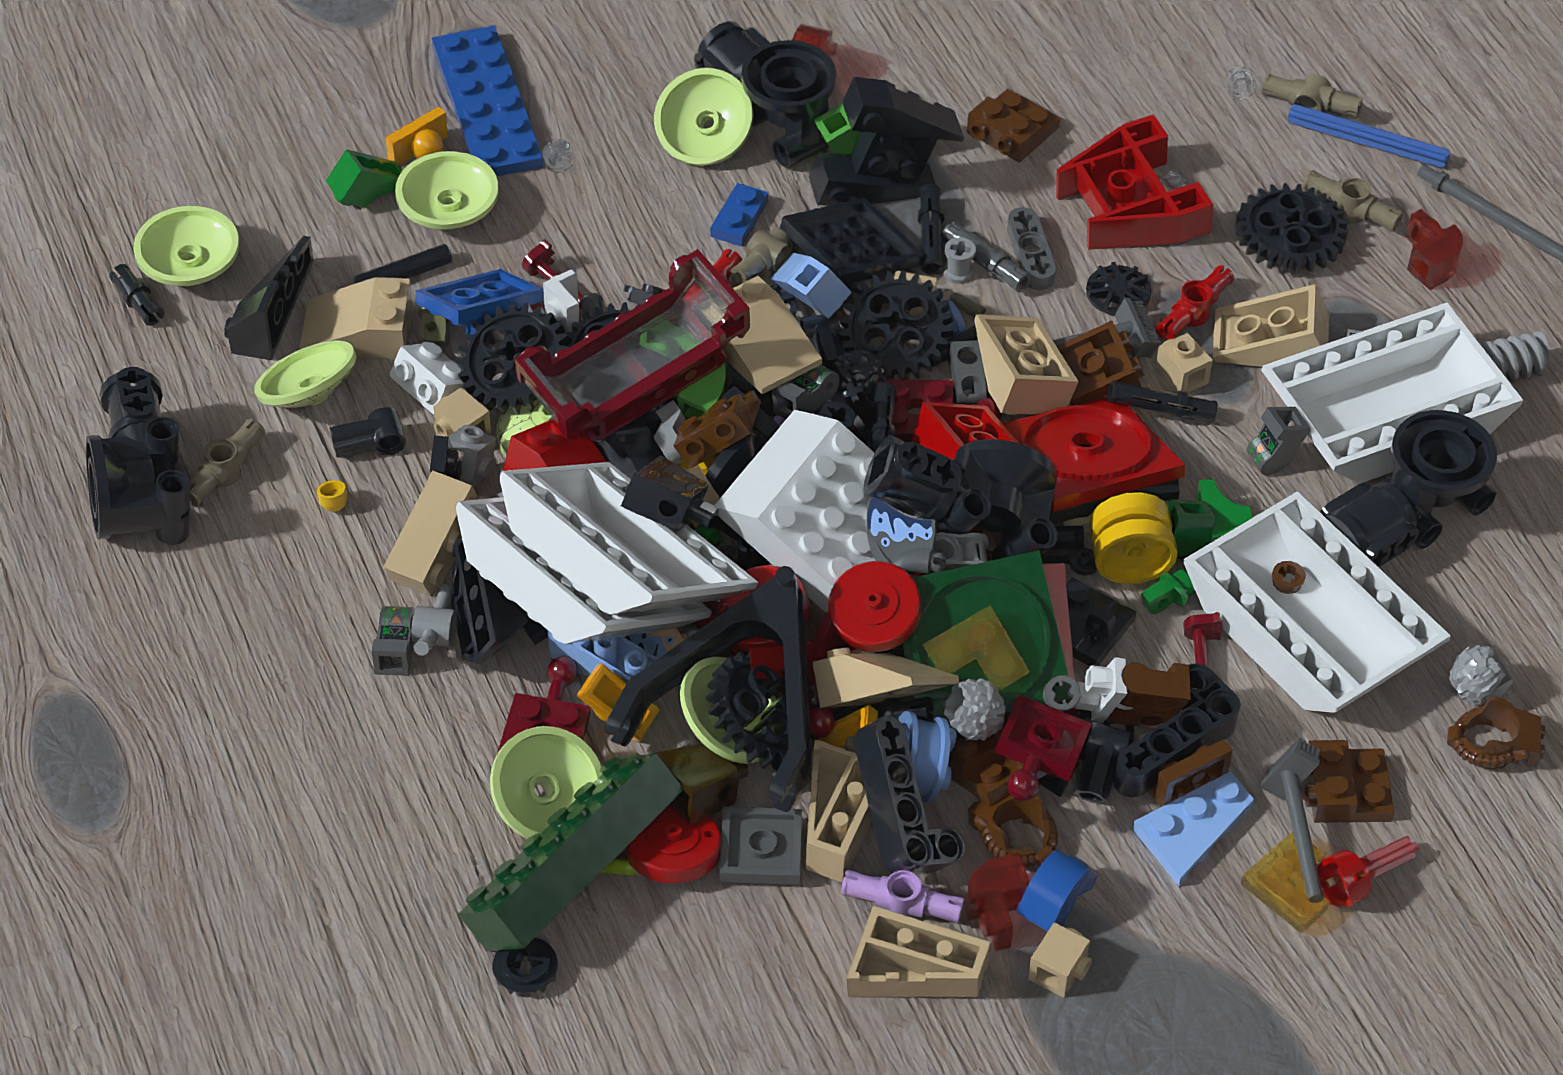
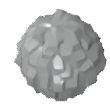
(1479, 675)
(975, 709)

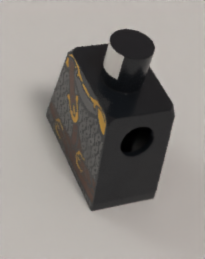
(669, 495)

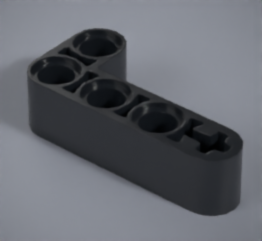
(1142, 761)
(897, 803)

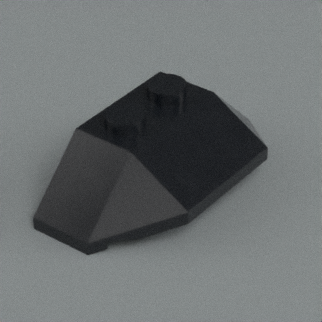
(484, 614)

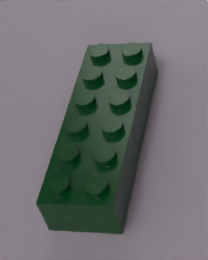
(569, 852)

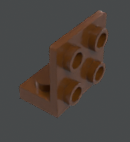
(1192, 772)

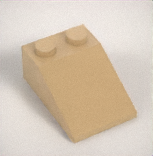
(367, 315)
(1270, 327)
(774, 345)
(1023, 365)
(872, 677)

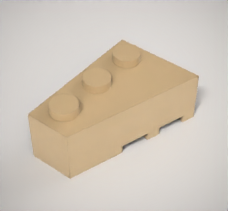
(427, 539)
(836, 812)
(915, 959)

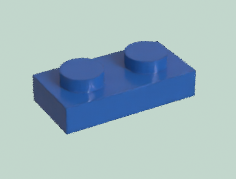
(739, 214)

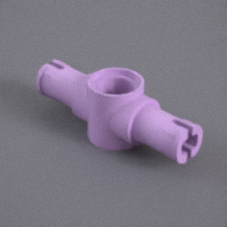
(885, 893)

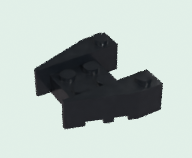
(892, 146)

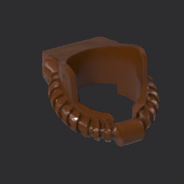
(1520, 724)
(990, 818)

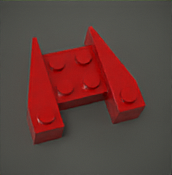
(1127, 194)

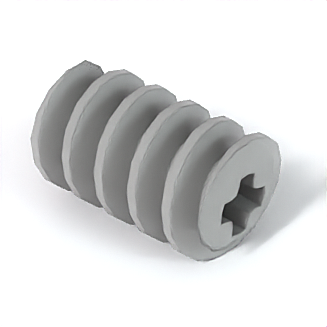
(1519, 354)

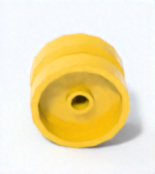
(1132, 538)

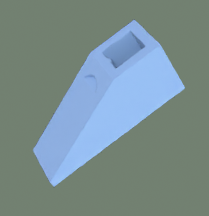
(812, 283)
(615, 653)

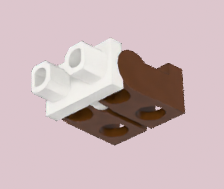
(1134, 693)

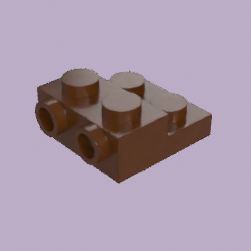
(1011, 124)
(1098, 359)
(717, 428)
(982, 770)
(1349, 784)

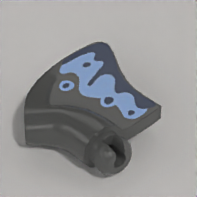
(902, 539)

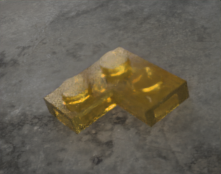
(982, 640)
(1281, 886)

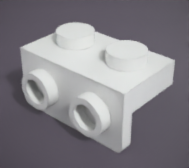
(562, 298)
(426, 373)

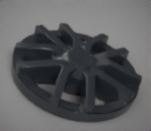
(1118, 287)

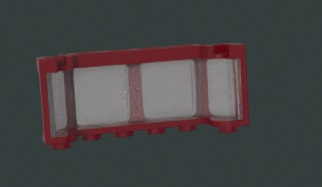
(639, 355)

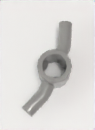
(434, 624)

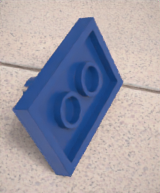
(470, 297)

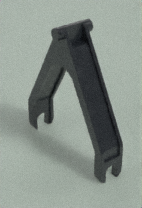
(770, 613)

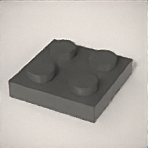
(760, 845)

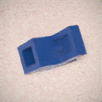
(1055, 890)

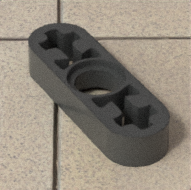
(1034, 236)

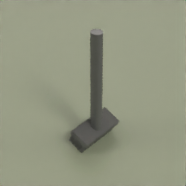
(1138, 327)
(1284, 782)

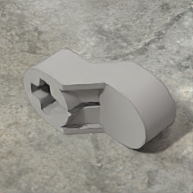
(668, 431)

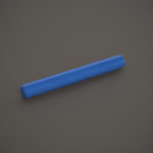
(1368, 136)

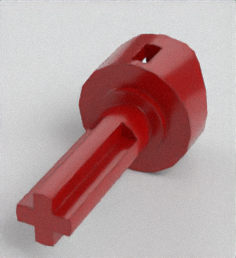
(1354, 874)

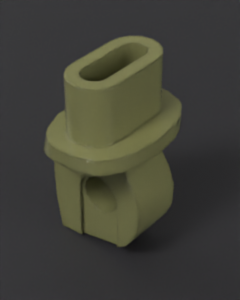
(428, 320)

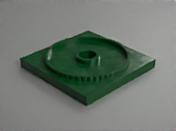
(1022, 603)

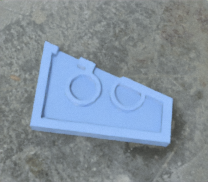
(1192, 824)

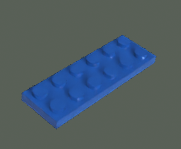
(487, 100)

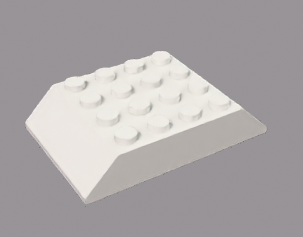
(1375, 379)
(805, 501)
(609, 552)
(548, 593)
(1333, 635)

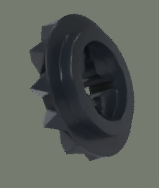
(541, 959)

